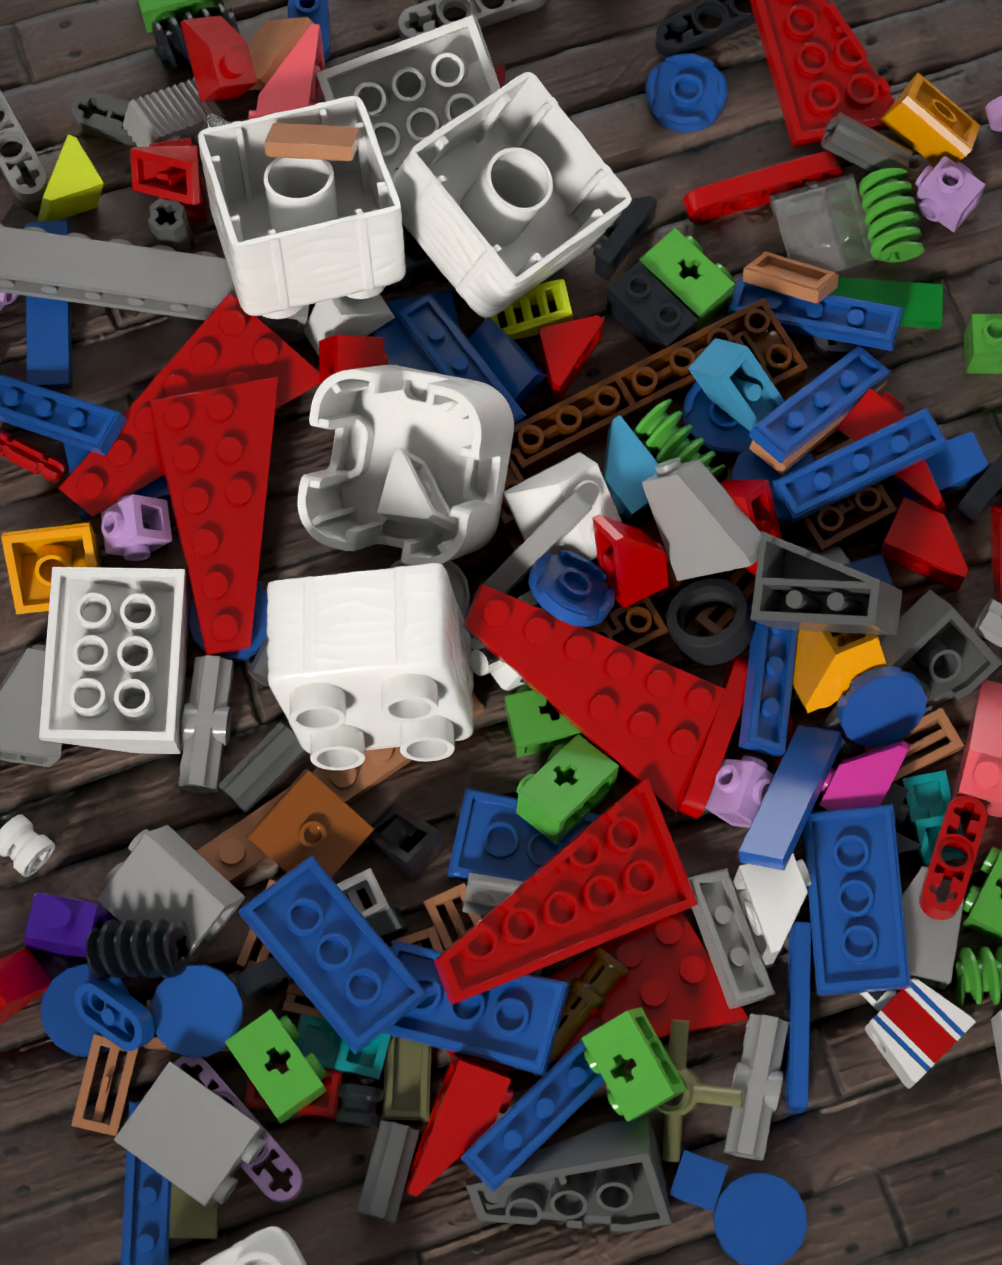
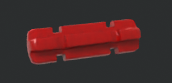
(32, 457)

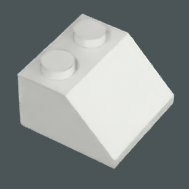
(543, 493)
(771, 902)

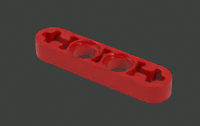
(756, 187)
(717, 740)

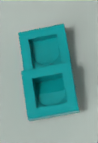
(928, 802)
(334, 1054)

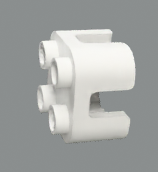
(446, 420)

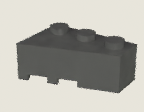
(818, 594)

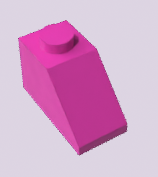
(863, 778)

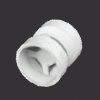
(24, 846)

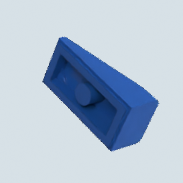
(507, 360)
(954, 467)

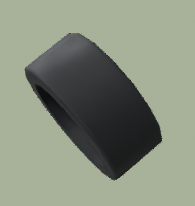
(707, 594)

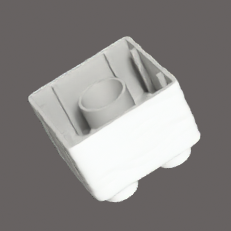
(507, 195)
(303, 225)
(371, 663)

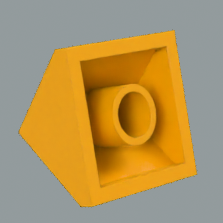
(931, 122)
(33, 554)

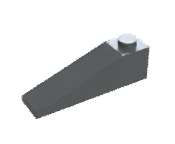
(936, 649)
(591, 1178)

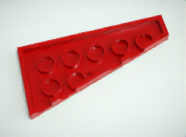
(818, 68)
(221, 353)
(217, 478)
(617, 697)
(593, 890)
(667, 980)

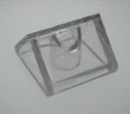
(825, 226)

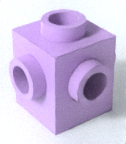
(948, 193)
(136, 527)
(739, 790)

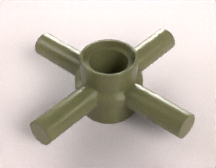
(694, 1094)

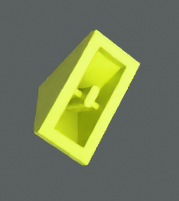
(73, 184)

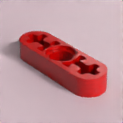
(940, 870)

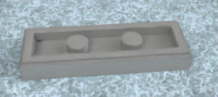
(729, 939)

